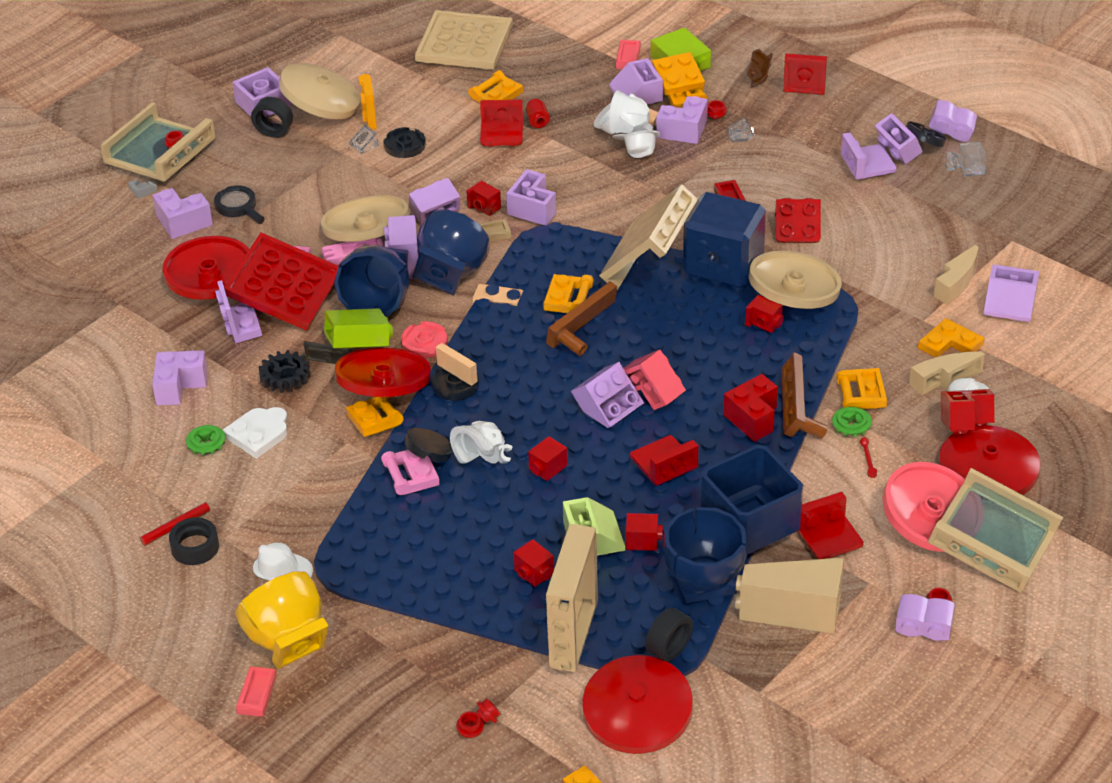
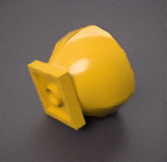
(285, 617)

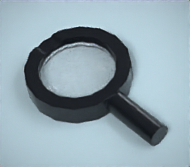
(237, 202)

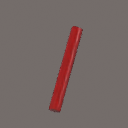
(166, 528)

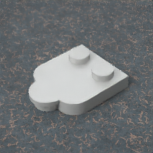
(258, 430)

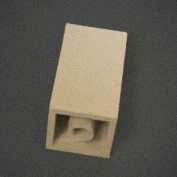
(792, 593)

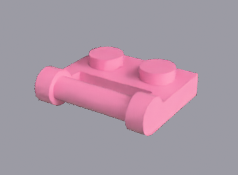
(419, 470)

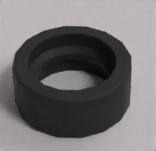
(276, 106)
(196, 554)
(669, 634)

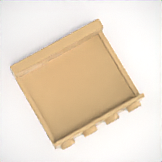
(651, 230)

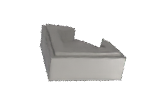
(142, 189)

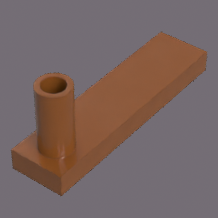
(563, 329)
(793, 401)

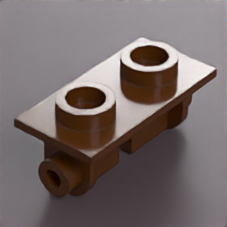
(759, 67)

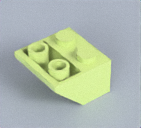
(592, 514)

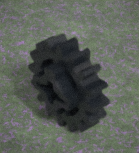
(284, 371)

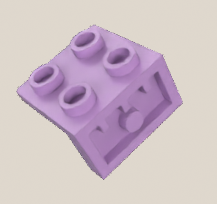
(867, 160)
(242, 318)

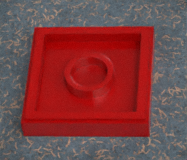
(805, 74)

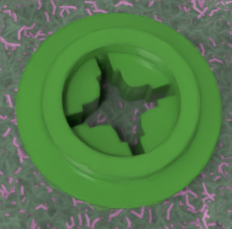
(847, 415)
(205, 433)

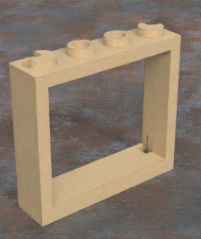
(576, 582)

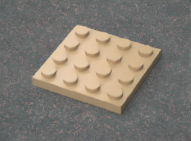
(464, 39)

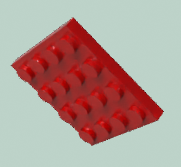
(282, 281)

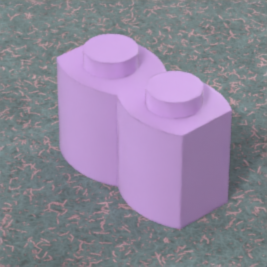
(952, 120)
(925, 617)

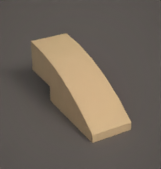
(956, 276)
(944, 370)

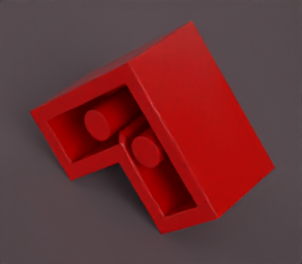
(752, 407)
(966, 409)

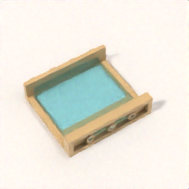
(142, 149)
(995, 530)

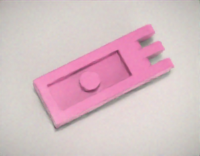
(337, 252)

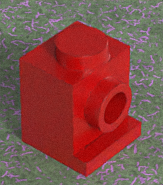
(484, 198)
(764, 314)

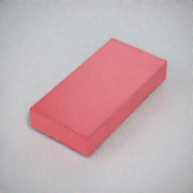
(627, 52)
(256, 691)

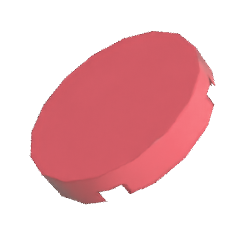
(424, 338)

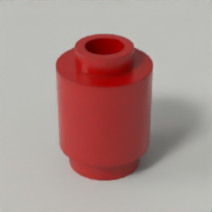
(537, 113)

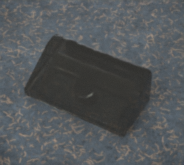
(324, 352)

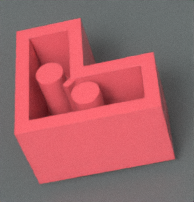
(655, 379)

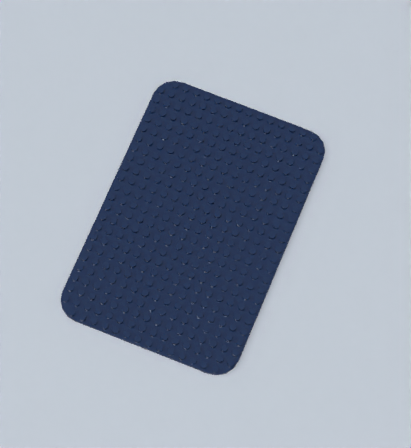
(452, 545)

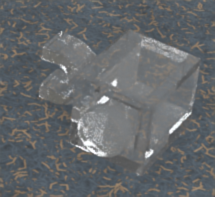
(970, 159)

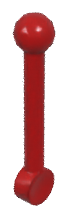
(872, 472)

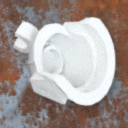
(628, 114)
(479, 439)

